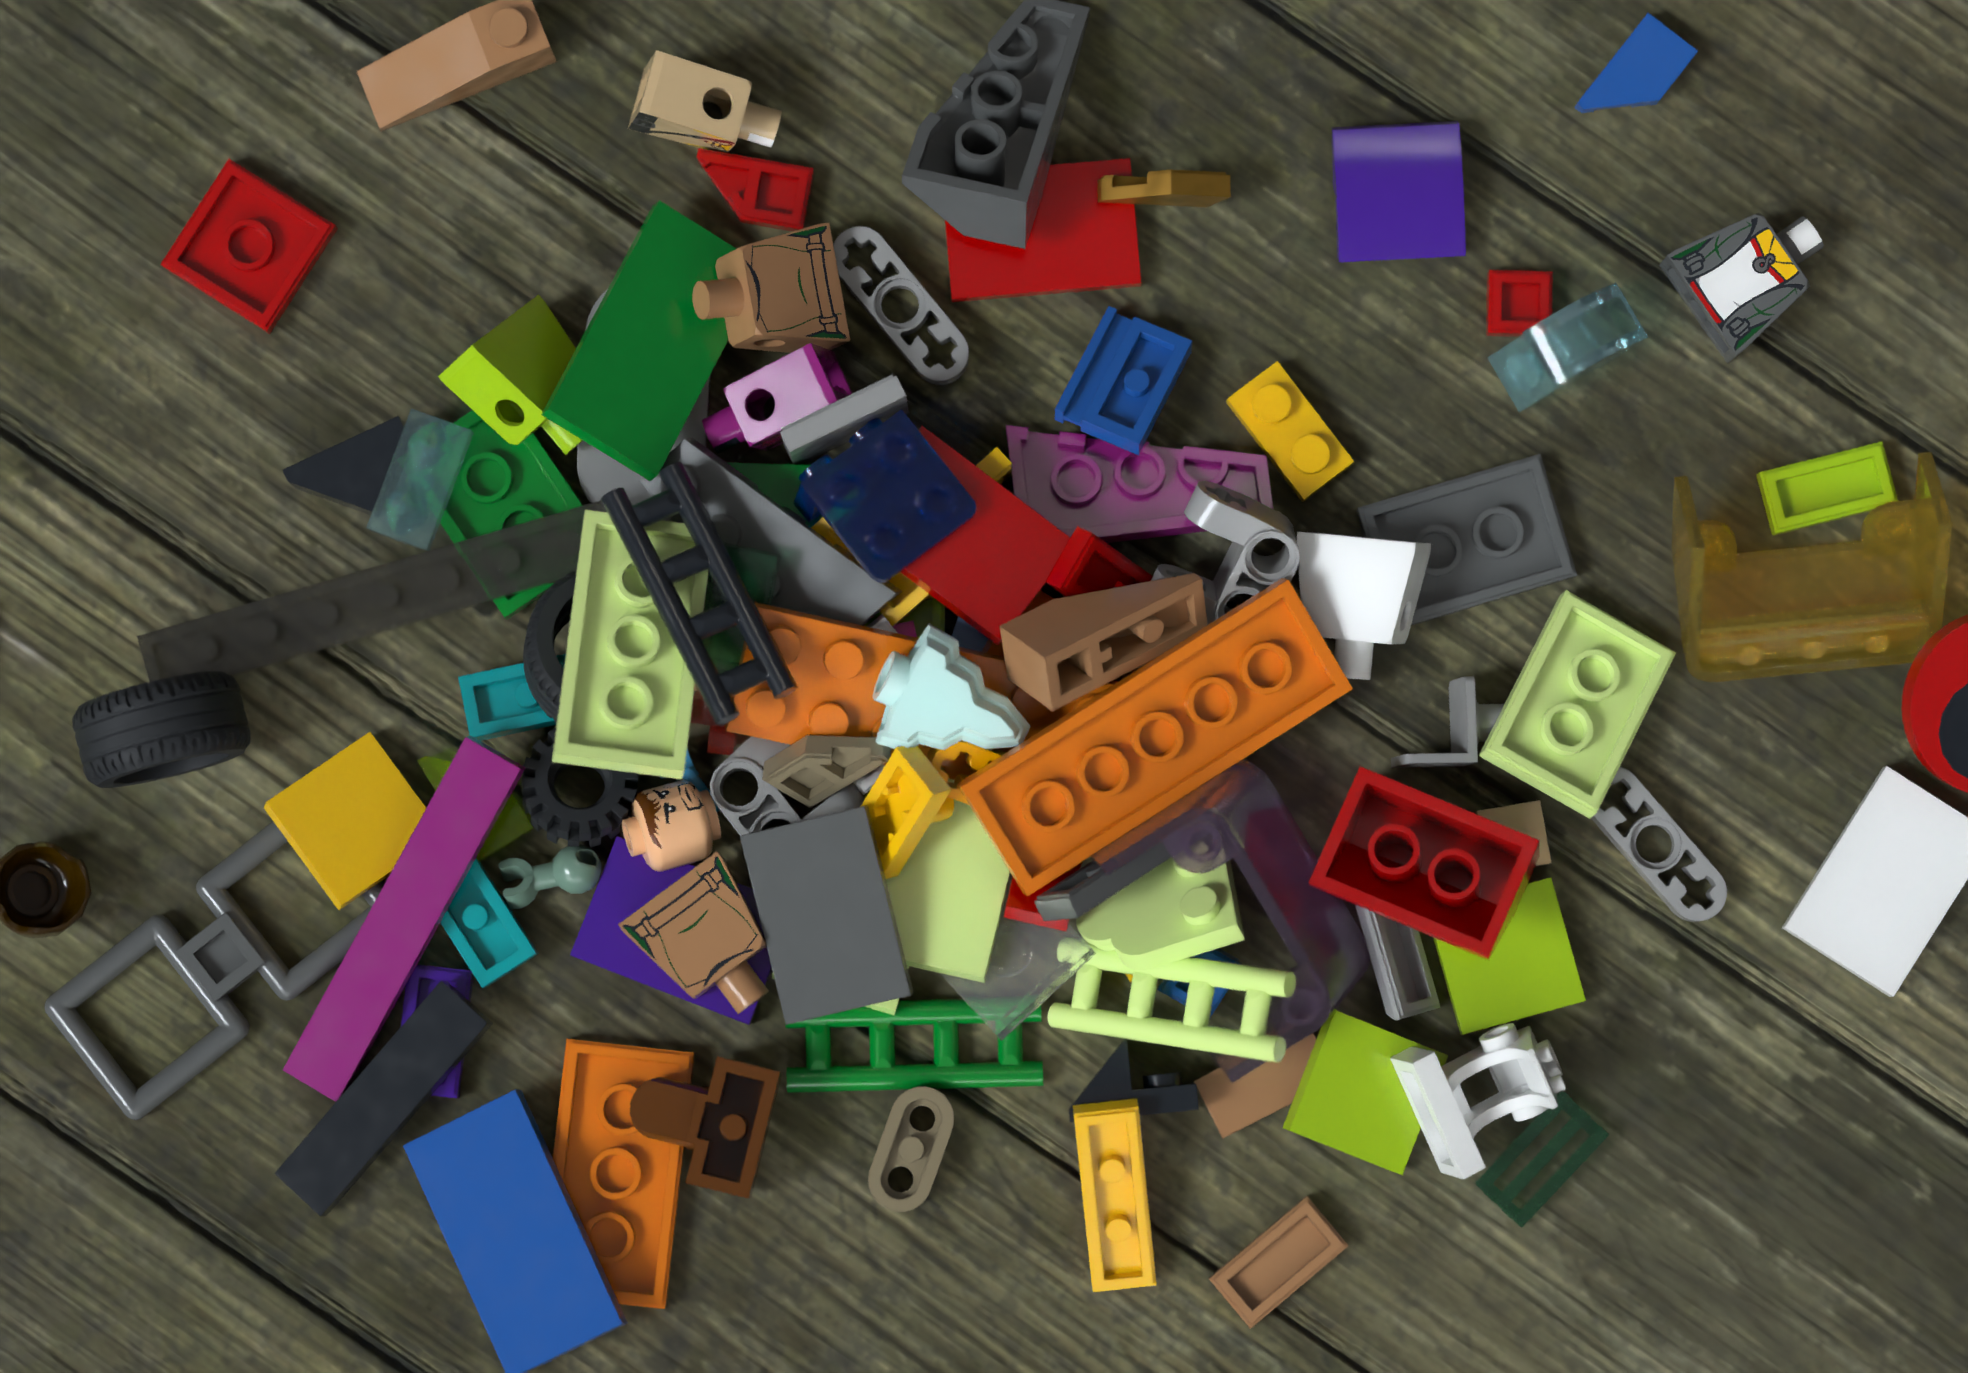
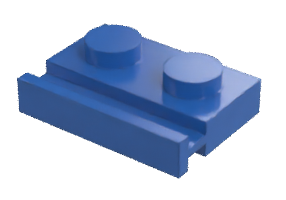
(1123, 380)

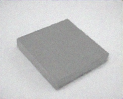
(842, 419)

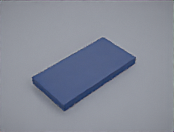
(515, 1234)

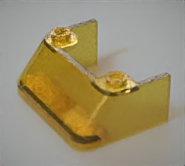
(1812, 603)

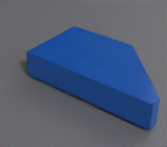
(1640, 69)

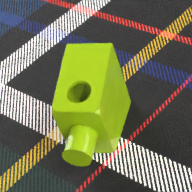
(514, 373)

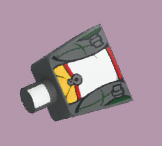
(1742, 278)

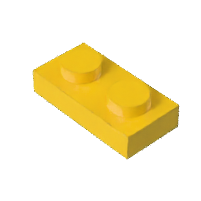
(1289, 431)

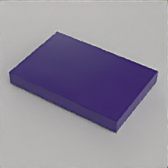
(622, 890)

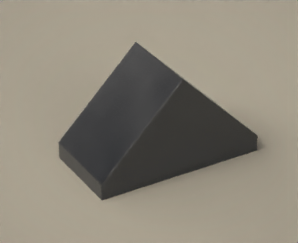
(350, 470)

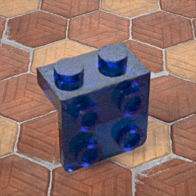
(886, 496)

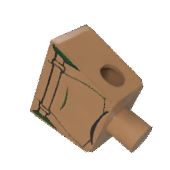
(778, 293)
(703, 934)

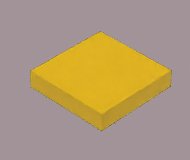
(349, 819)

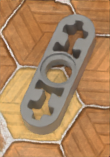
(942, 332)
(1696, 871)

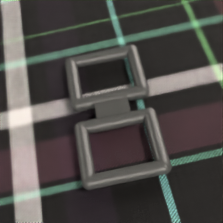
(211, 967)

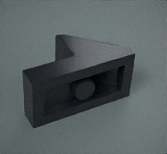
(1160, 1094)

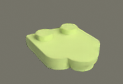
(1166, 916)

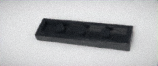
(383, 1098)

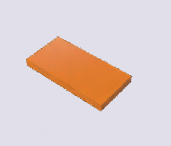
(614, 1174)

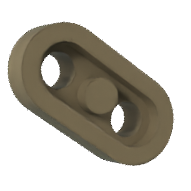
(909, 1148)

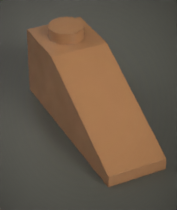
(457, 61)
(1099, 636)

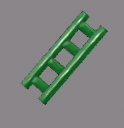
(886, 1075)

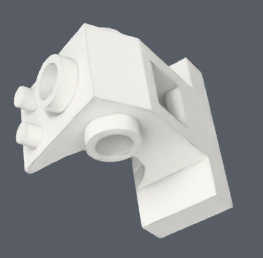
(1526, 1082)

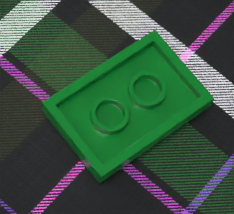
(501, 489)

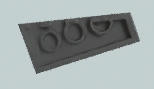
(811, 572)

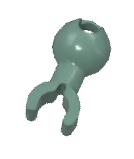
(570, 870)

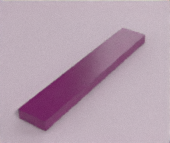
(404, 918)

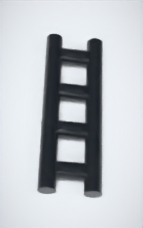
(690, 631)

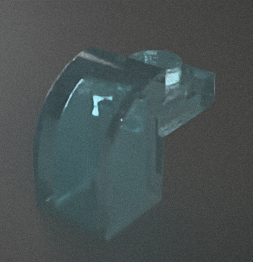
(1567, 346)

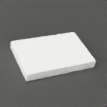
(1885, 882)

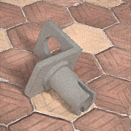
(1468, 726)

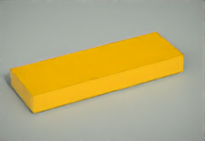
(1114, 1195)

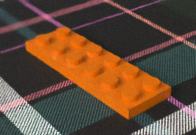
(836, 679)
(1155, 736)

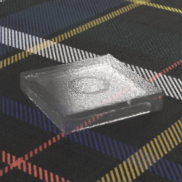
(1023, 972)

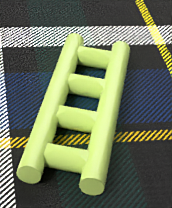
(1194, 1030)

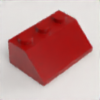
(1426, 863)

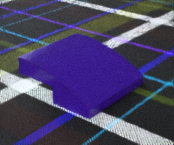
(1398, 191)

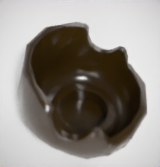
(42, 889)

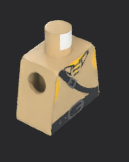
(673, 99)

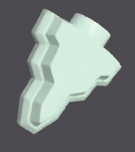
(942, 699)

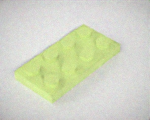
(623, 677)

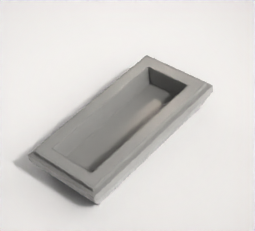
(1398, 965)

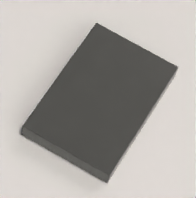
(1486, 533)
(826, 914)

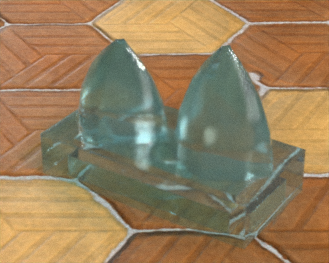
(420, 480)

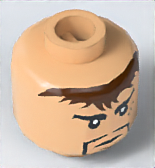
(672, 825)

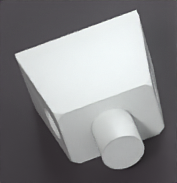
(1360, 592)

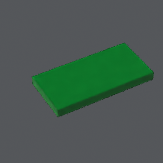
(645, 347)

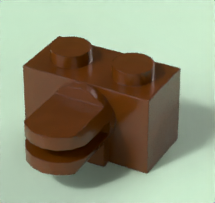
(718, 1122)

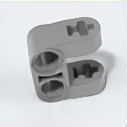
(1245, 524)
(769, 803)

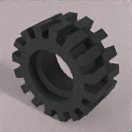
(570, 822)

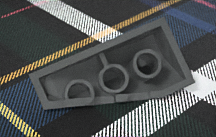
(995, 136)

